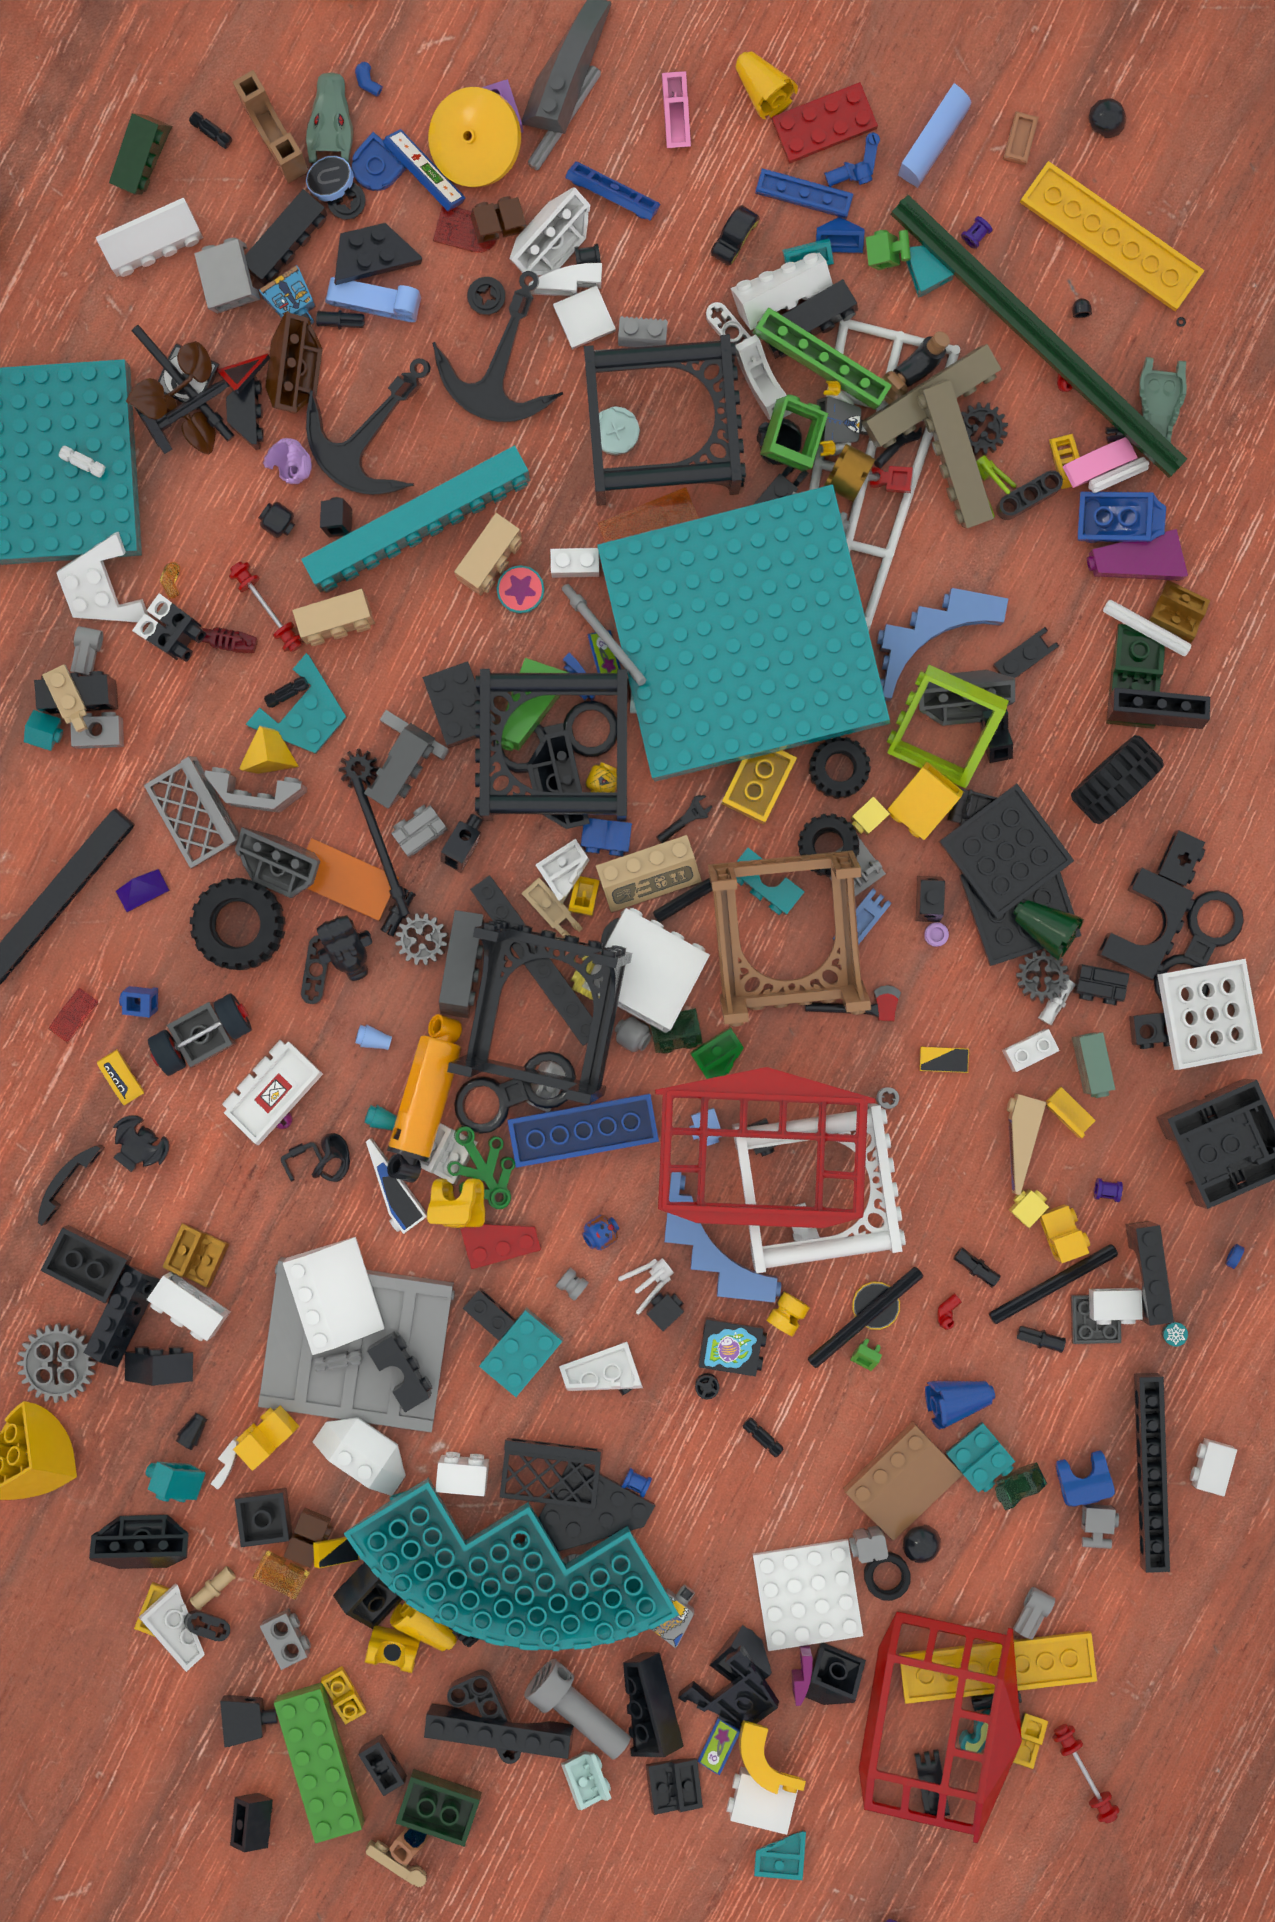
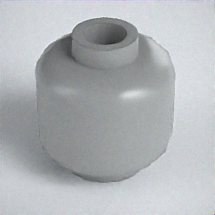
(633, 1034)

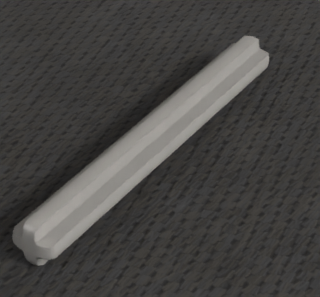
(551, 138)

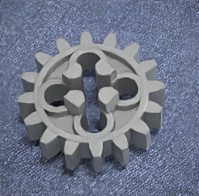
(419, 925)

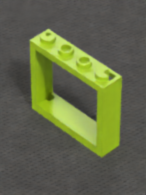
(919, 757)

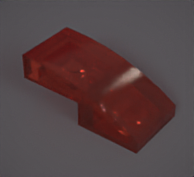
(73, 1015)

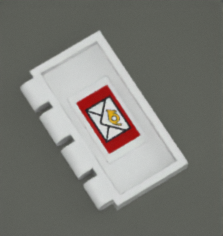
(272, 1092)

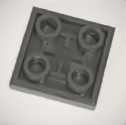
(1087, 1330)

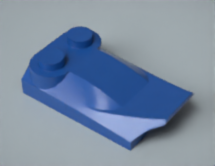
(1120, 517)

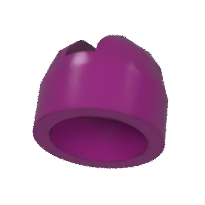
(288, 1118)

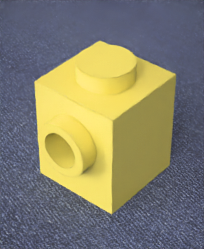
(869, 816)
(1029, 1207)

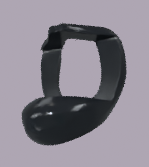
(333, 1147)

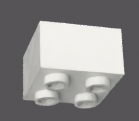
(462, 1474)

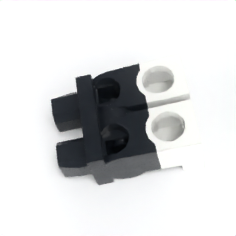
(175, 635)

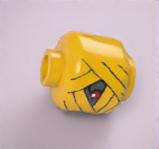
(602, 778)

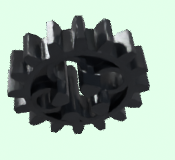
(995, 427)

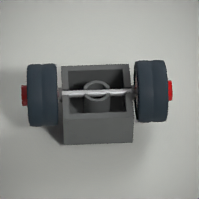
(200, 1035)

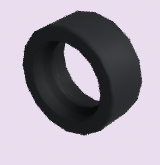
(888, 1595)

